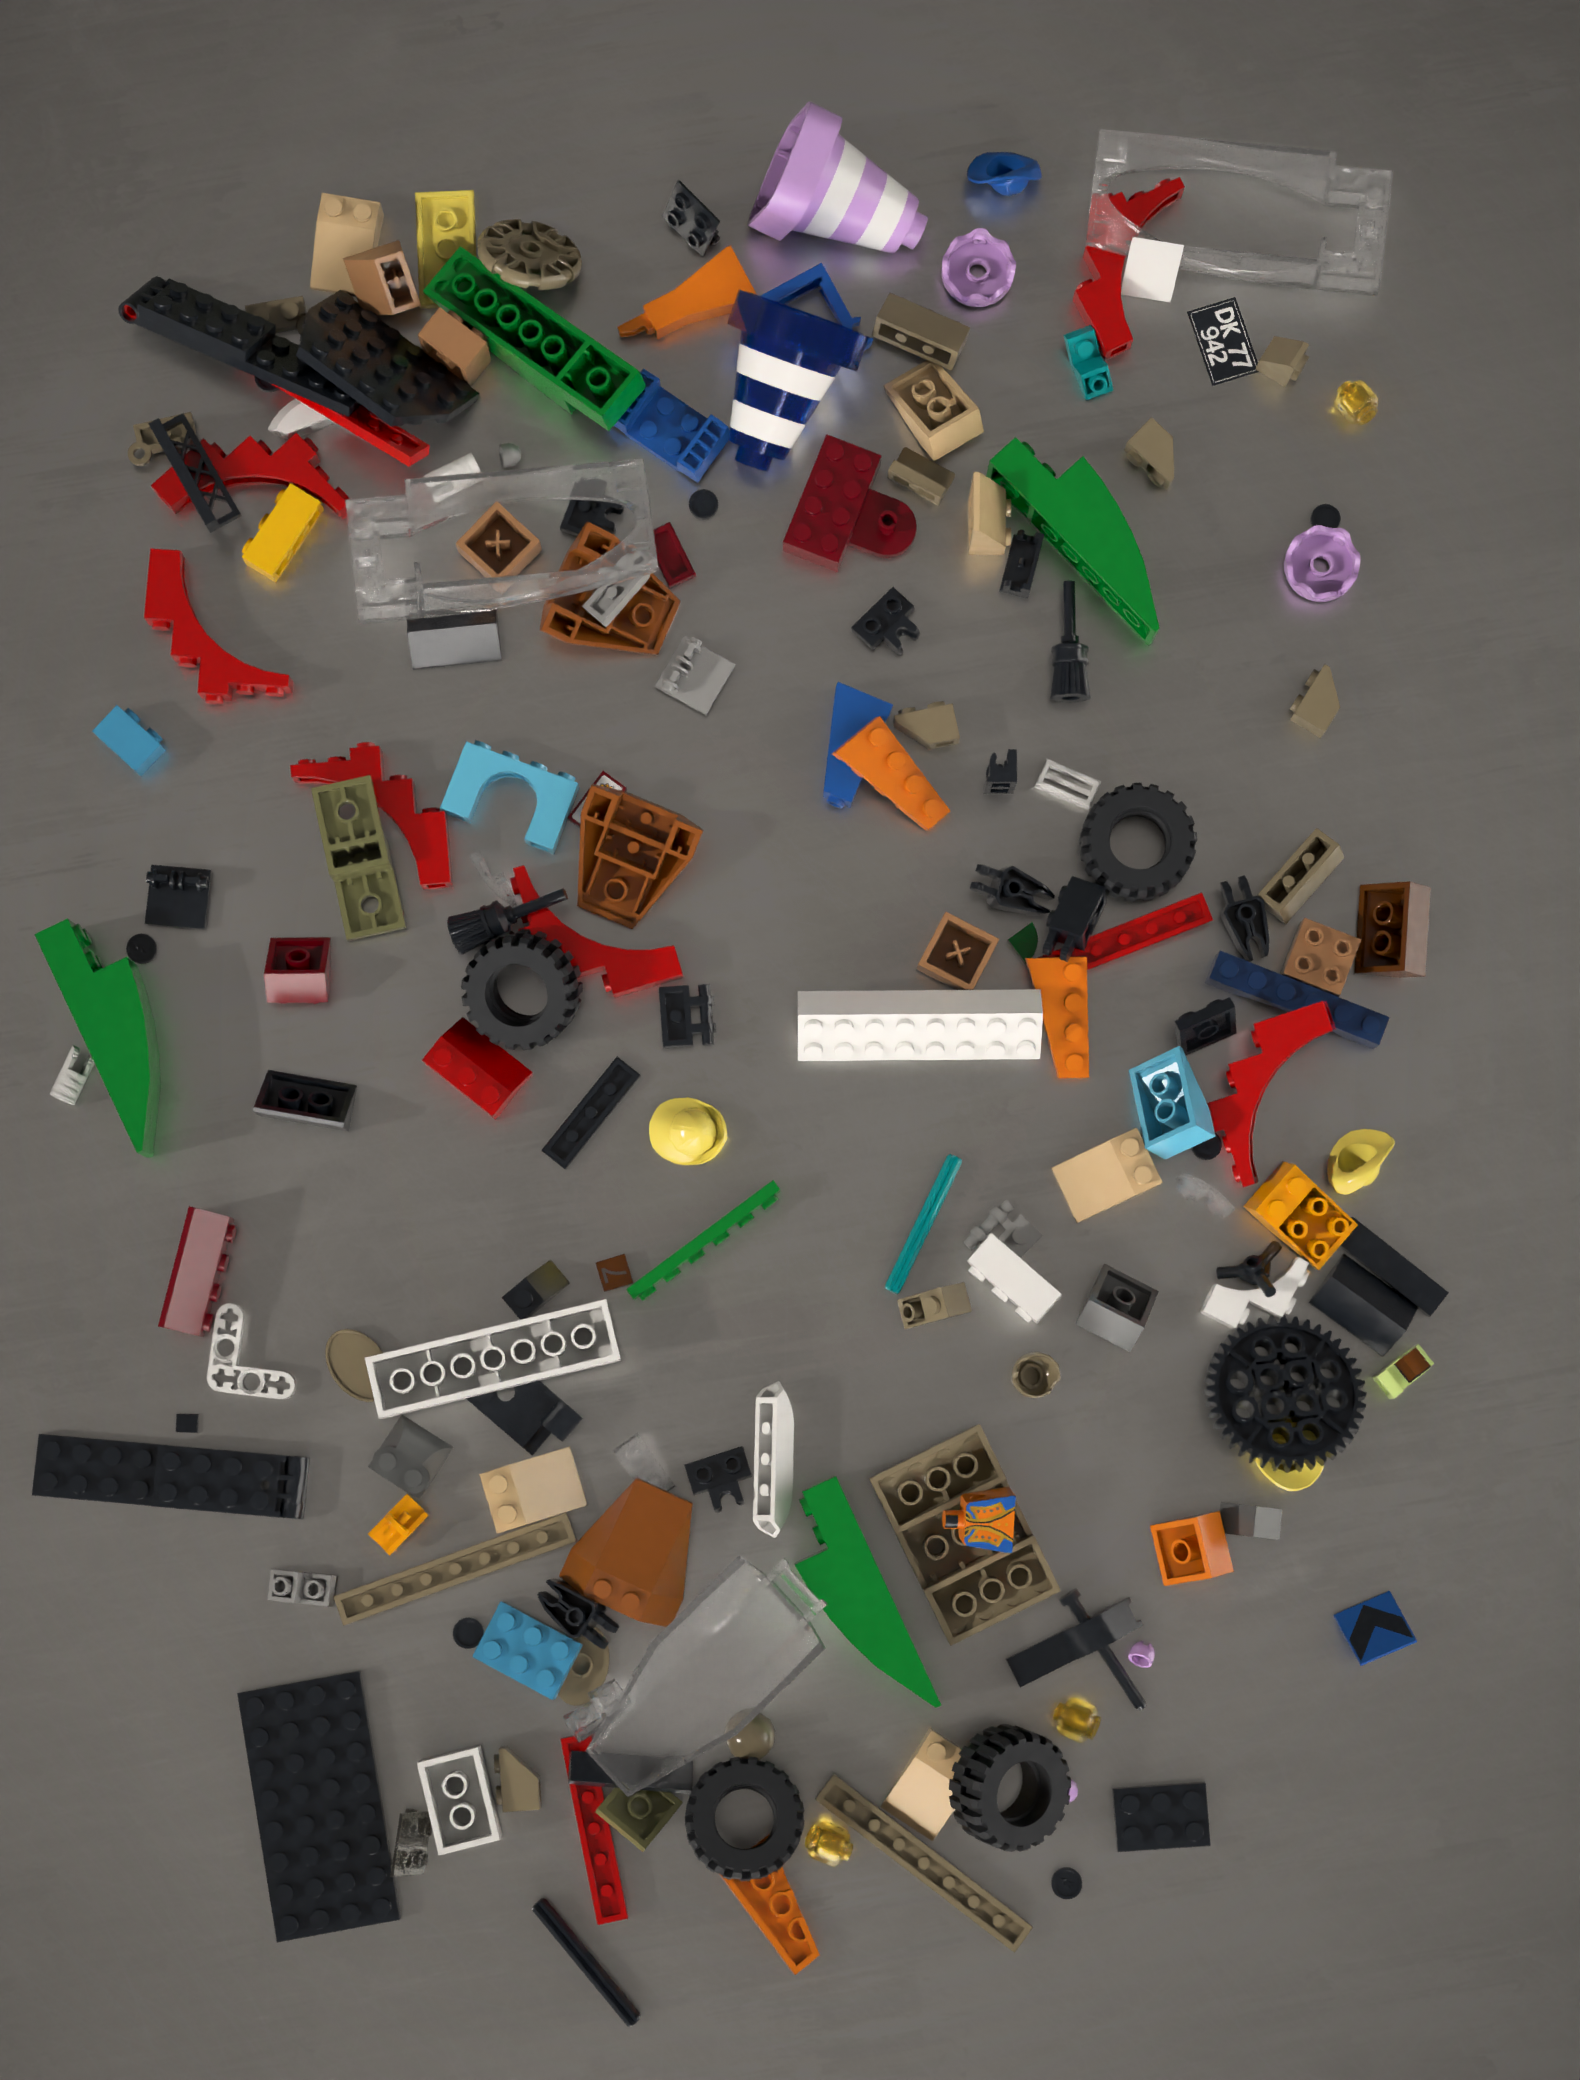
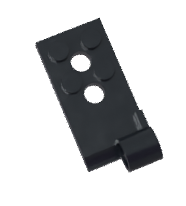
(529, 1415)

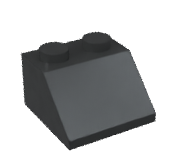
(1117, 1307)

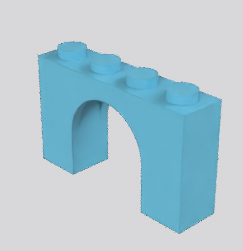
(481, 767)

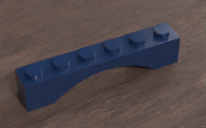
(1280, 991)

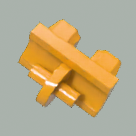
(398, 1524)

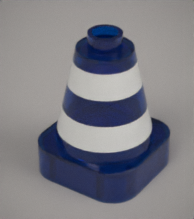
(782, 373)

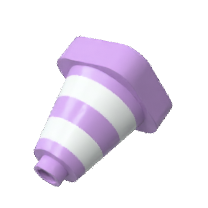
(833, 190)

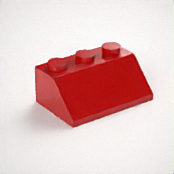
(477, 1067)

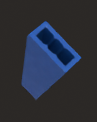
(850, 714)

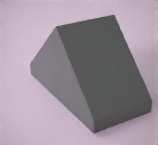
(1251, 1520)

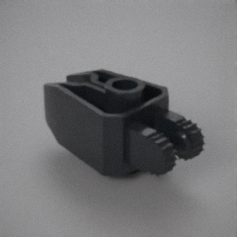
(1012, 890)
(1245, 919)
(576, 1613)

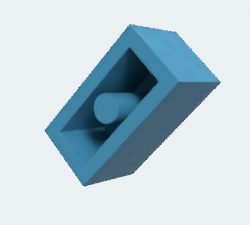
(129, 740)

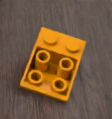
(1300, 1214)

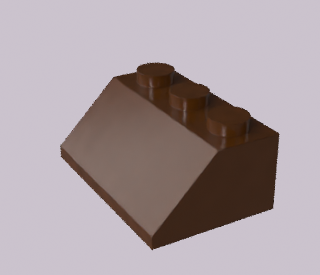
(1393, 929)

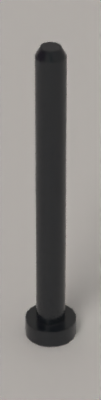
(1071, 1599)

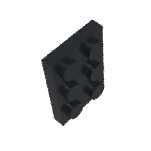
(1161, 1816)

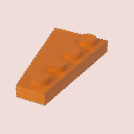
(889, 768)
(1064, 1011)
(777, 1915)

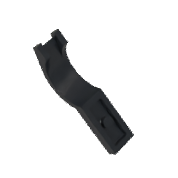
(1073, 1643)

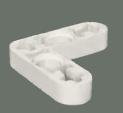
(231, 1362)

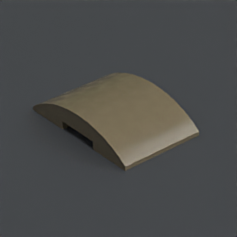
(962, 1583)

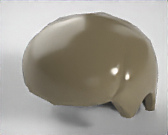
(1035, 1374)
(754, 1739)

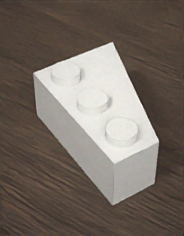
(1013, 1279)

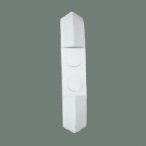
(298, 418)
(773, 1459)

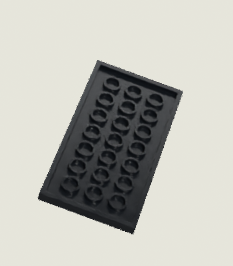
(318, 1806)

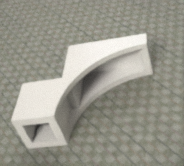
(1230, 1305)

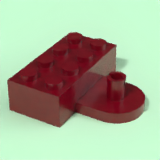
(844, 511)

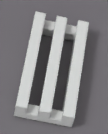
(1086, 804)

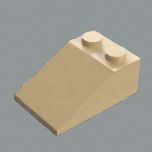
(342, 230)
(935, 408)
(987, 517)
(1107, 1175)
(533, 1489)
(922, 1788)

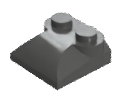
(410, 1457)

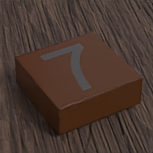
(614, 1272)

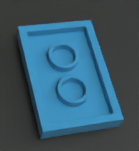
(527, 1650)

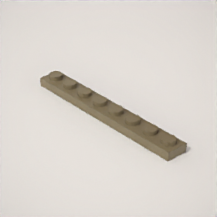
(455, 1568)
(924, 1863)

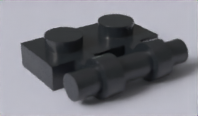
(676, 1016)

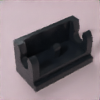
(1021, 564)
(1001, 778)

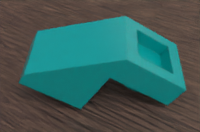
(1087, 363)

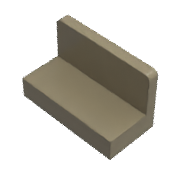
(921, 475)

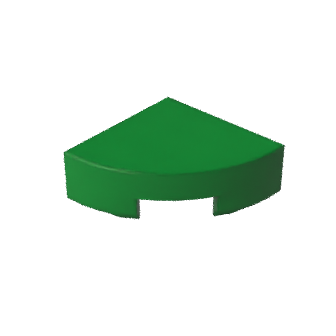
(1025, 942)

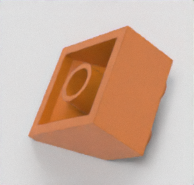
(1192, 1548)

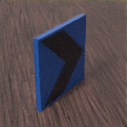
(1375, 1628)

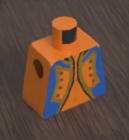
(984, 1519)

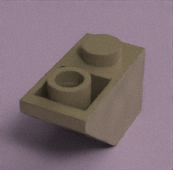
(1283, 360)
(1153, 451)
(1318, 705)
(930, 727)
(934, 1305)
(519, 1783)

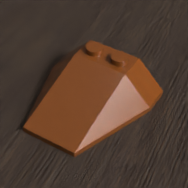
(636, 628)
(629, 853)
(635, 1555)

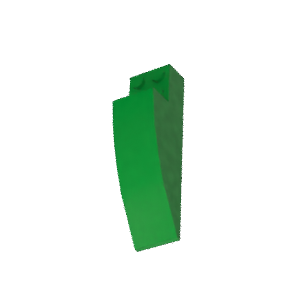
(537, 341)
(1083, 527)
(115, 1024)
(856, 1590)

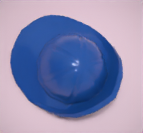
(1004, 171)

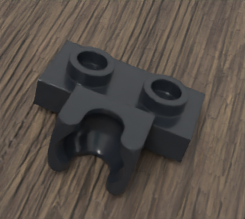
(590, 511)
(887, 622)
(719, 1476)

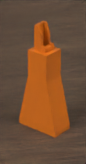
(700, 297)

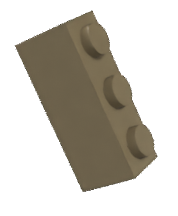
(920, 331)
(1301, 875)

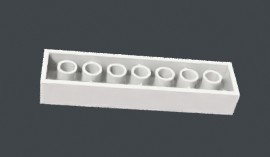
(919, 1025)
(492, 1359)

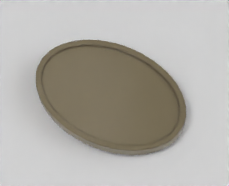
(347, 1364)
(586, 1672)

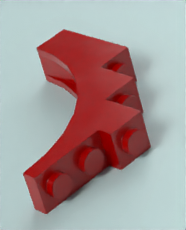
(1101, 300)
(253, 465)
(219, 672)
(425, 831)
(626, 968)
(1237, 1113)

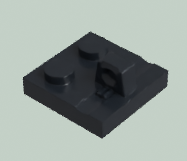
(1206, 1026)

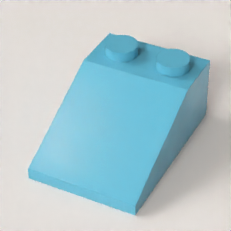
(1170, 1104)

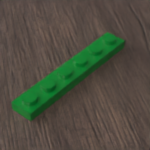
(694, 1249)

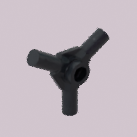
(1254, 1269)

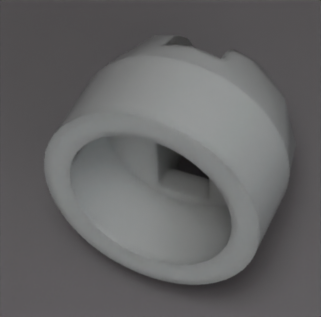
(509, 455)

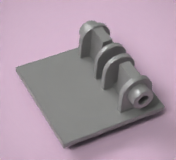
(695, 675)

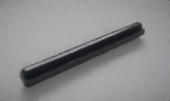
(586, 1962)

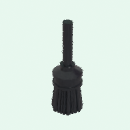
(1070, 656)
(491, 921)

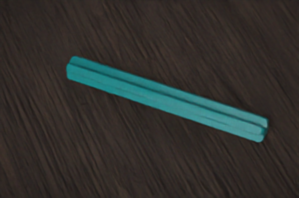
(923, 1224)

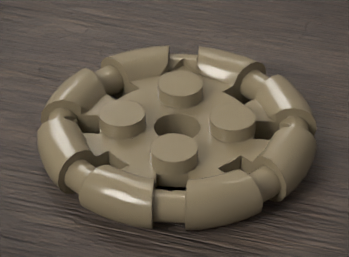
(533, 254)

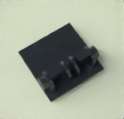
(691, 219)
(177, 896)

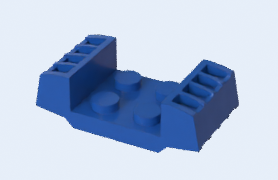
(673, 429)

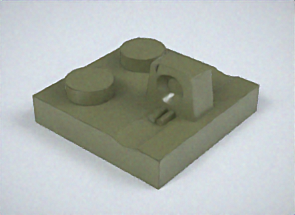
(639, 1815)

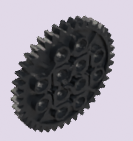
(1254, 1434)

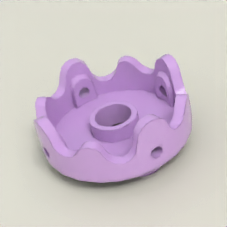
(978, 249)
(1324, 543)

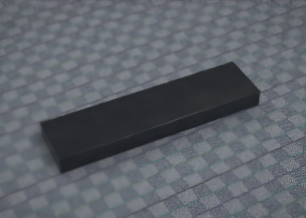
(591, 1113)
(1394, 1269)
(586, 1771)

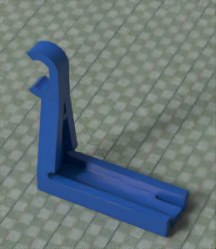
(808, 281)

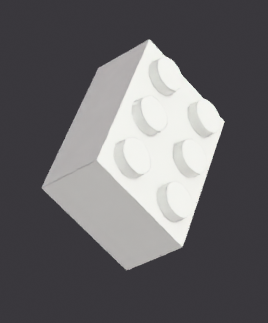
(459, 1799)

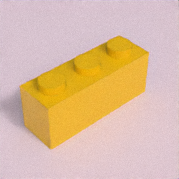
(282, 532)

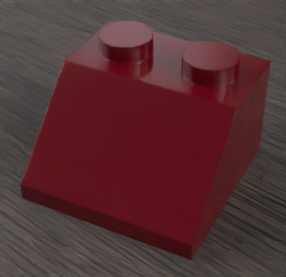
(298, 970)

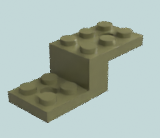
(358, 858)

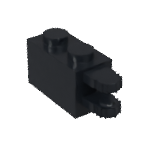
(1075, 916)

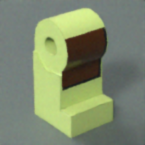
(1403, 1371)

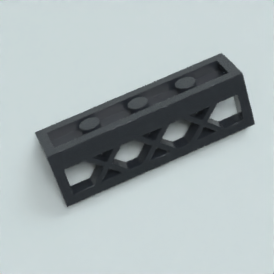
(182, 471)

